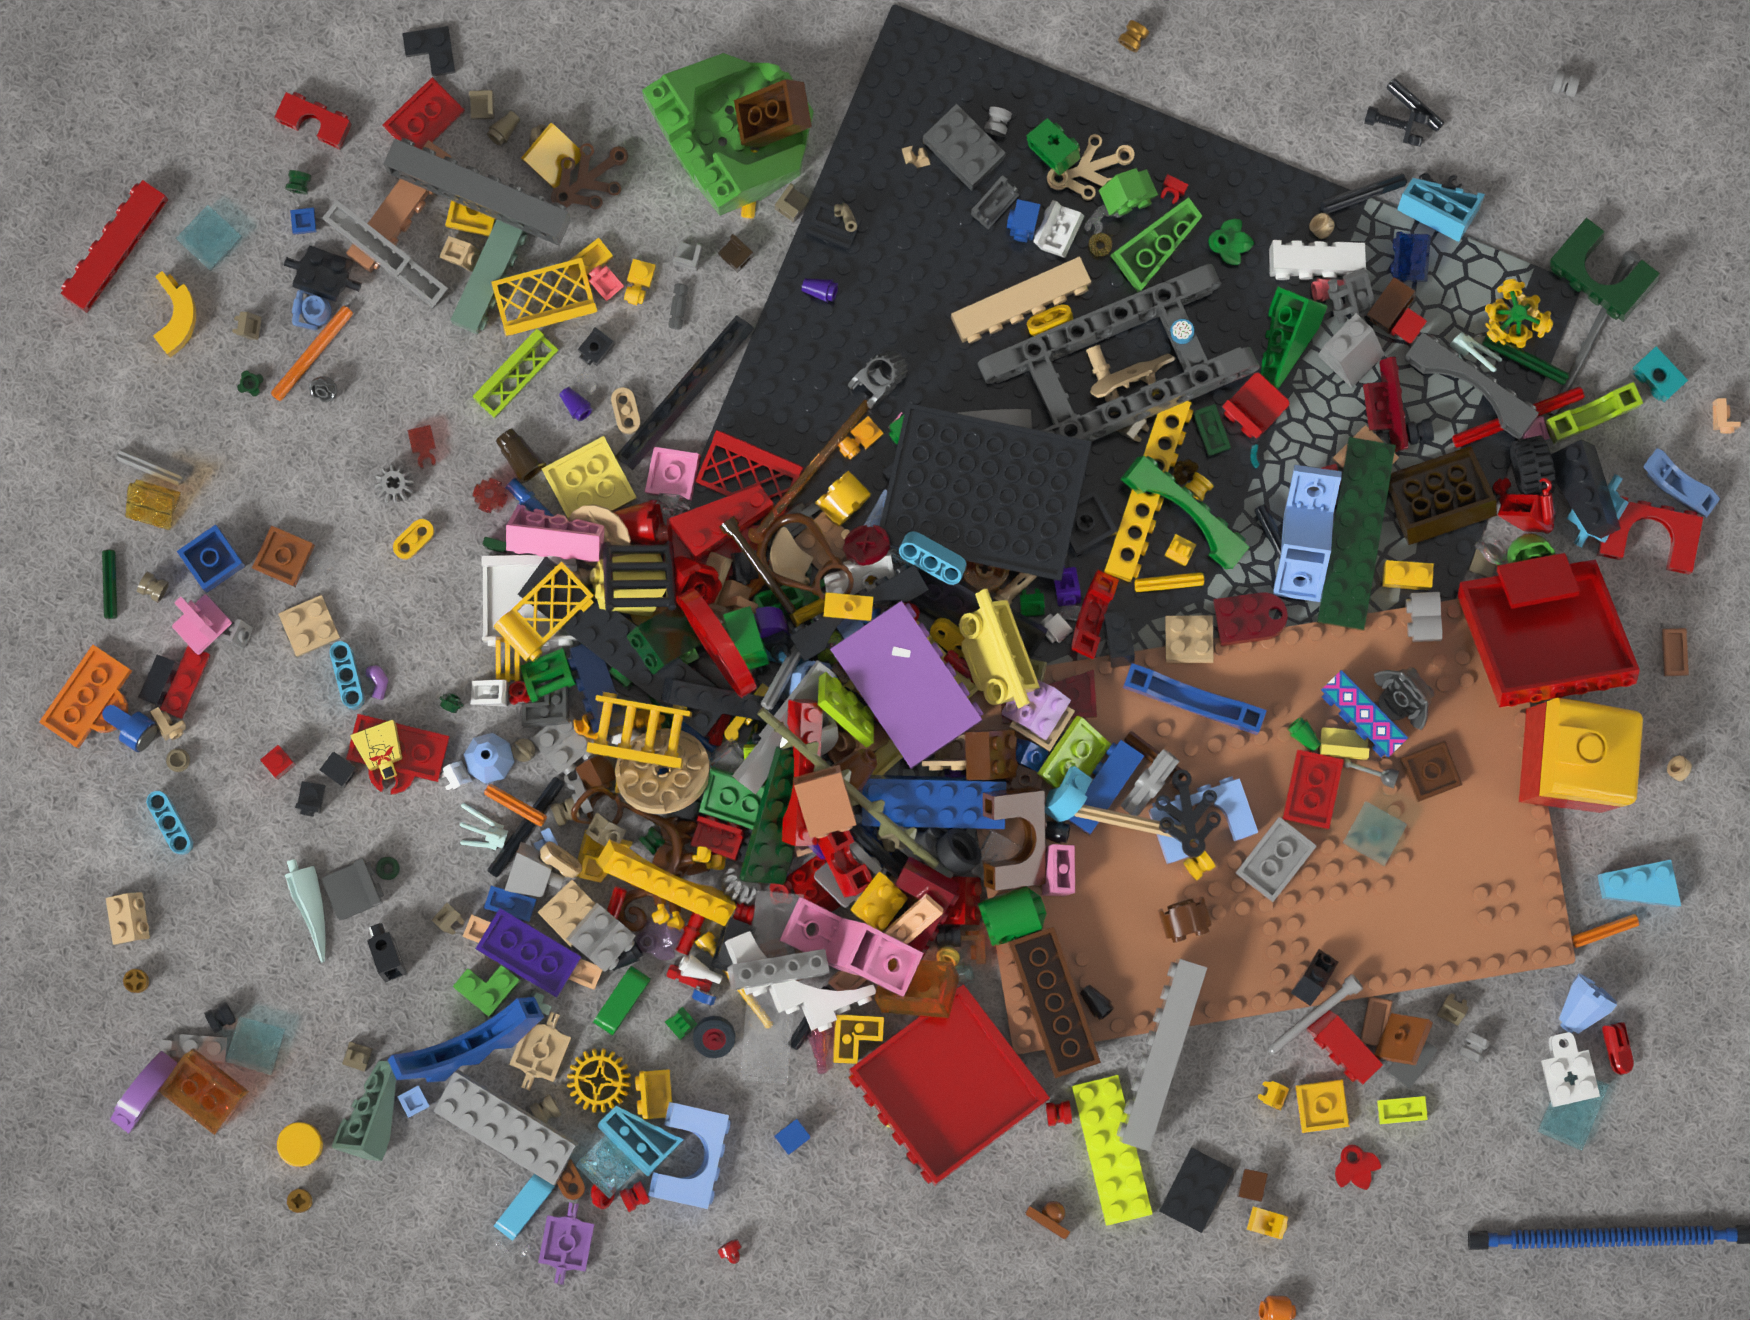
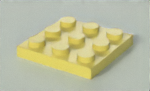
(589, 478)

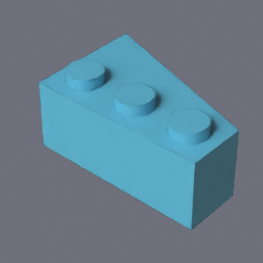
(1440, 207)
(1642, 884)
(639, 1140)

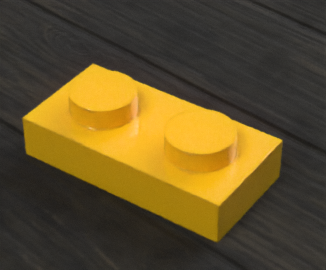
(592, 256)

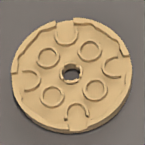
(667, 792)

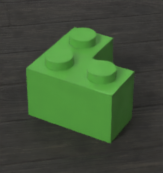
(1128, 191)
(488, 995)

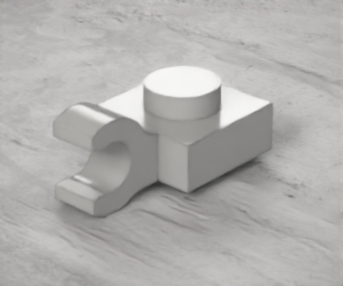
(579, 788)

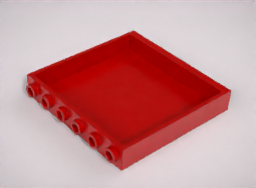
(1550, 645)
(948, 1087)

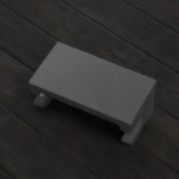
(995, 202)

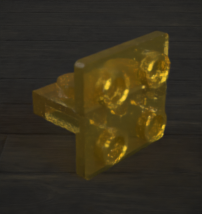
(151, 504)

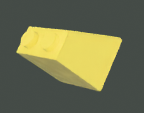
(597, 580)

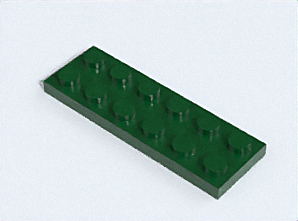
(766, 855)

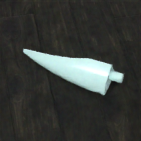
(307, 896)

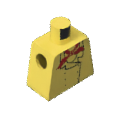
(379, 747)

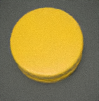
(299, 1144)

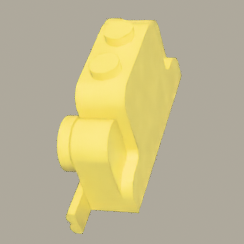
(997, 653)

